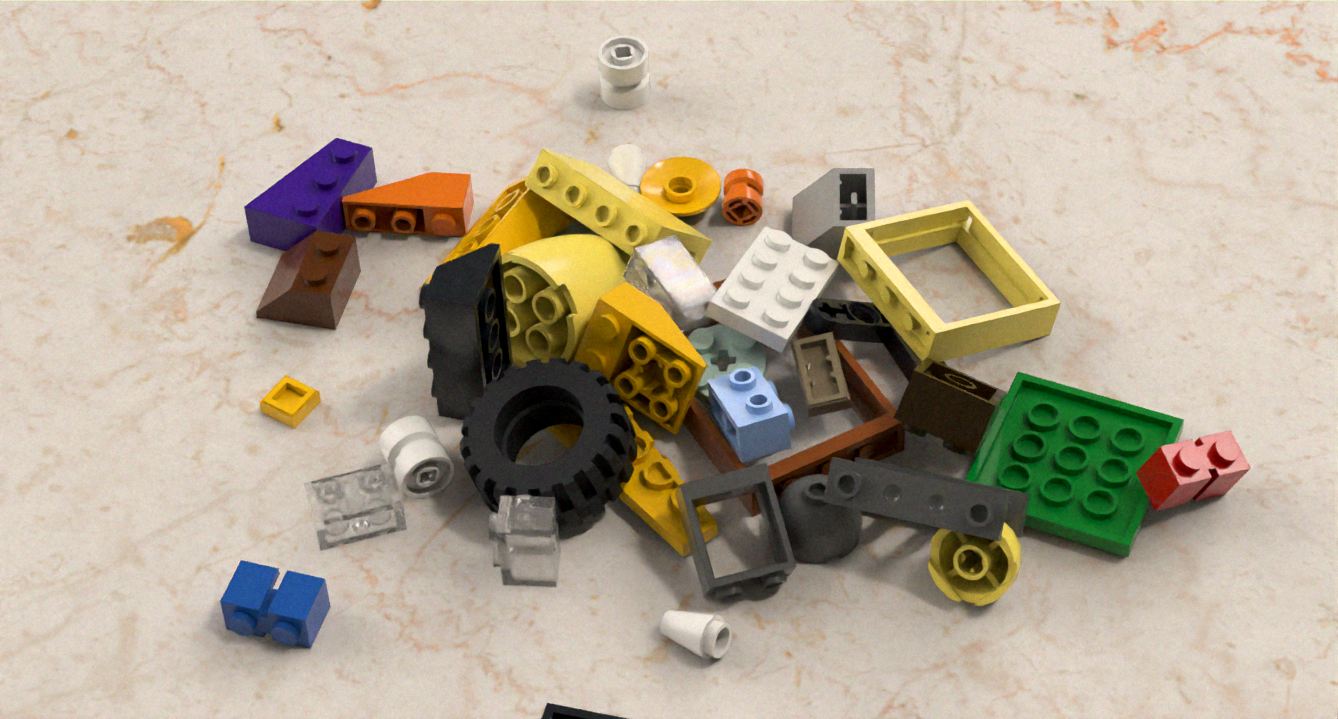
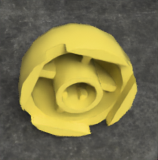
(974, 566)

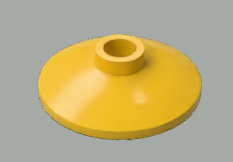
(681, 185)

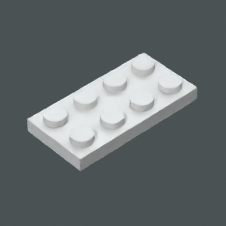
(772, 288)

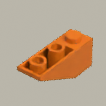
(417, 205)

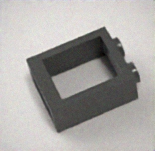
(727, 486)

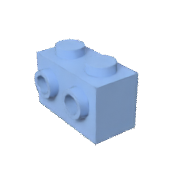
(750, 414)

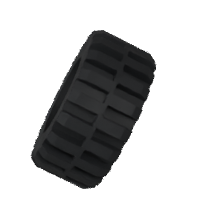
(541, 398)

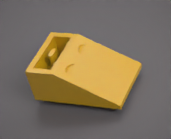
(642, 355)

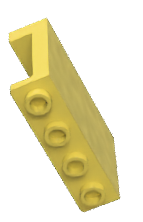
(608, 205)

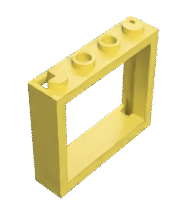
(865, 258)

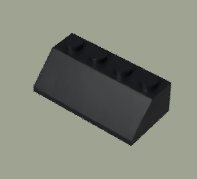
(466, 328)

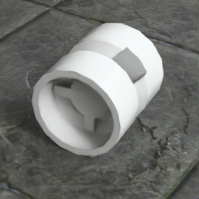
(624, 72)
(416, 456)

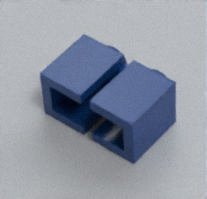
(288, 614)

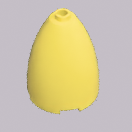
(554, 292)

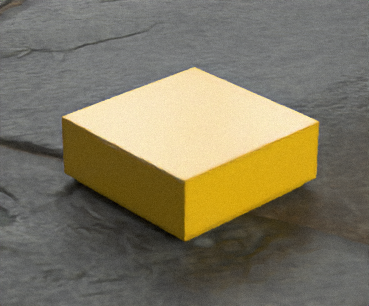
(290, 401)

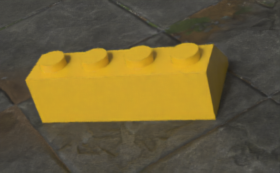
(512, 221)

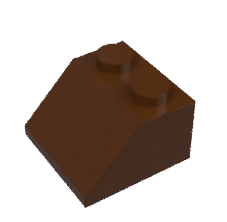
(313, 281)

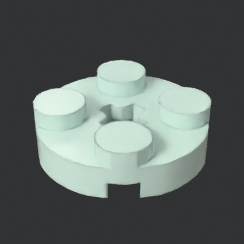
(725, 343)

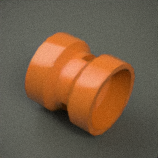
(743, 197)

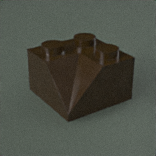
(949, 406)

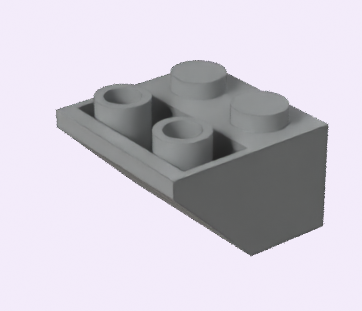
(830, 205)

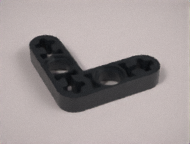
(860, 323)

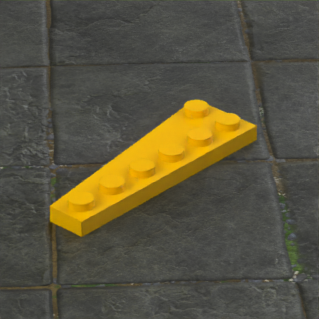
(650, 488)

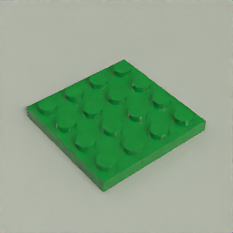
(1074, 459)

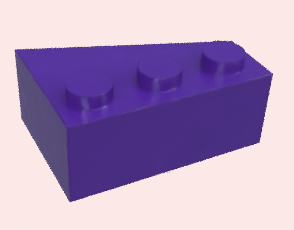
(311, 195)

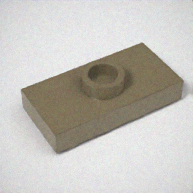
(820, 374)

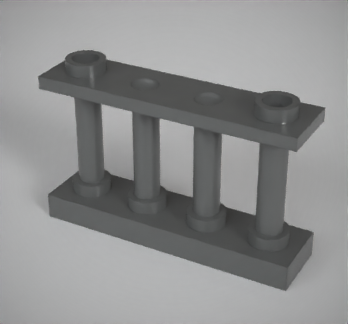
(926, 497)

